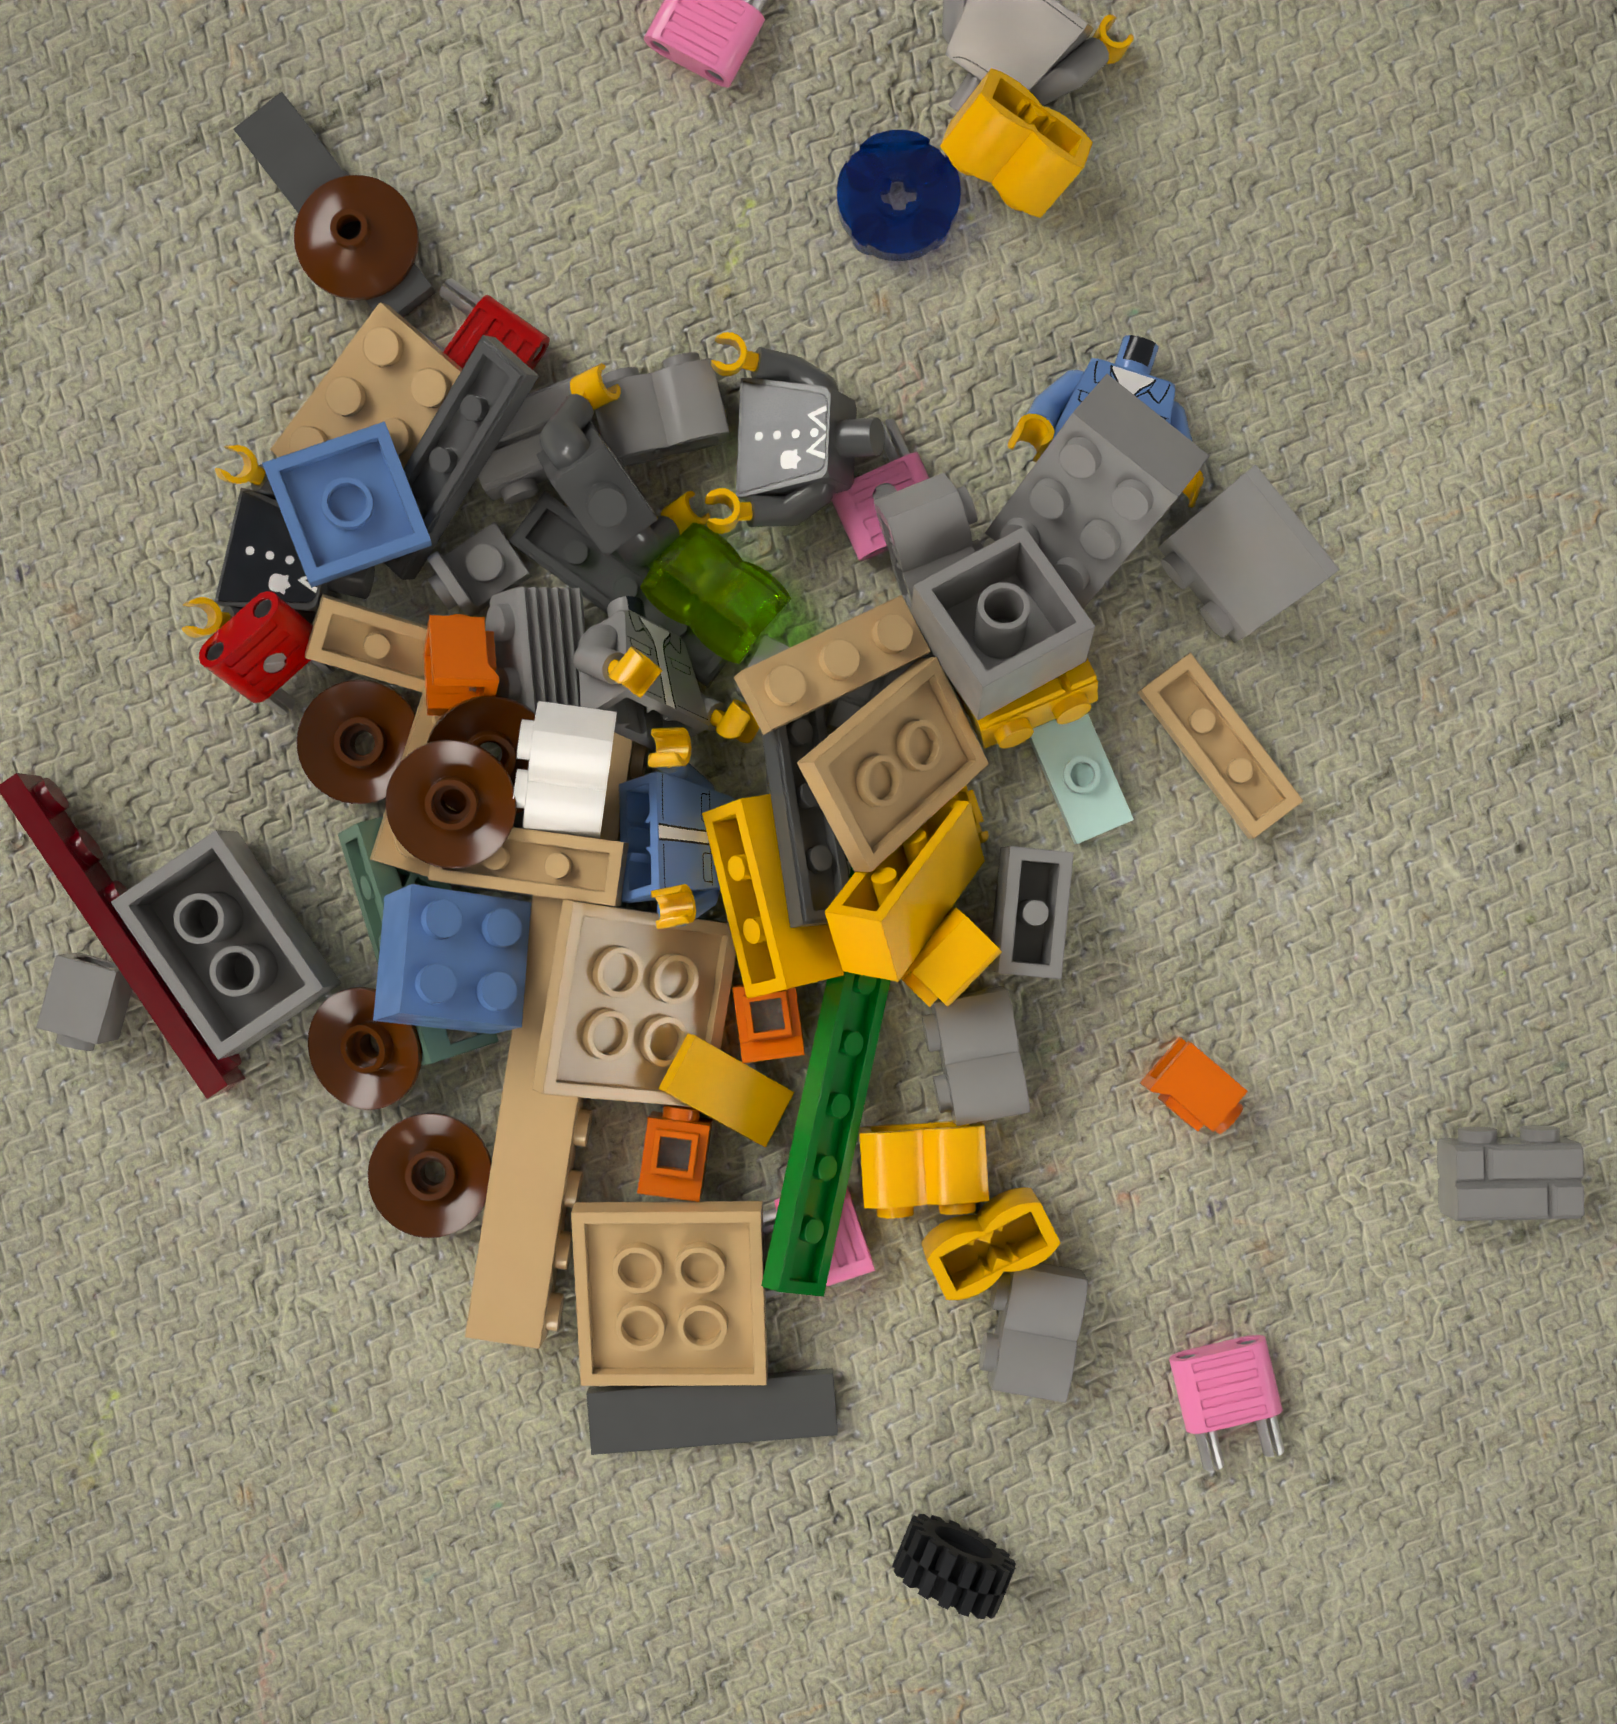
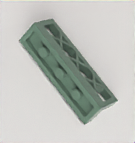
(371, 884)

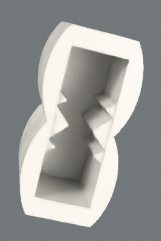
(566, 770)

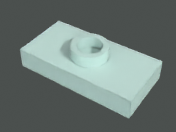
(1080, 778)

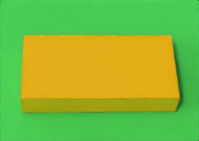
(726, 1090)

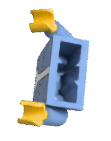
(1132, 371)
(667, 833)

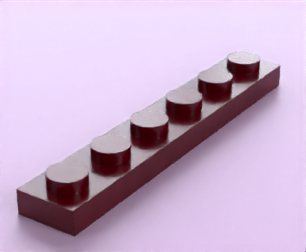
(76, 863)

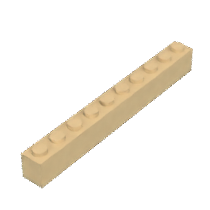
(536, 1143)

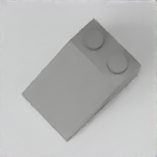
(1245, 557)

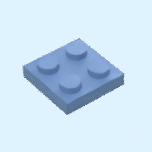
(347, 504)

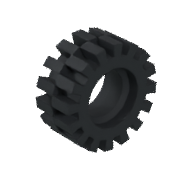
(954, 1566)

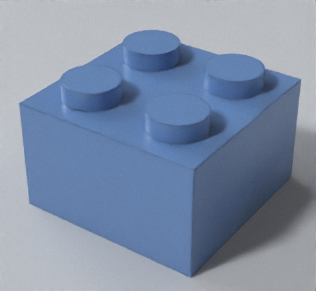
(452, 960)

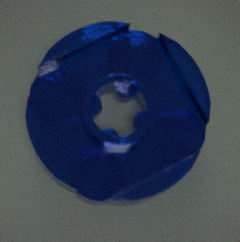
(923, 170)

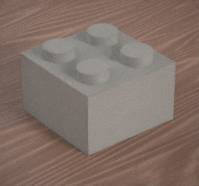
(1001, 622)

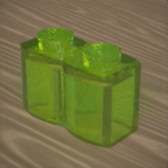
(715, 592)

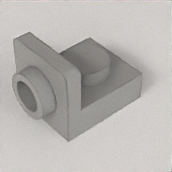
(477, 571)

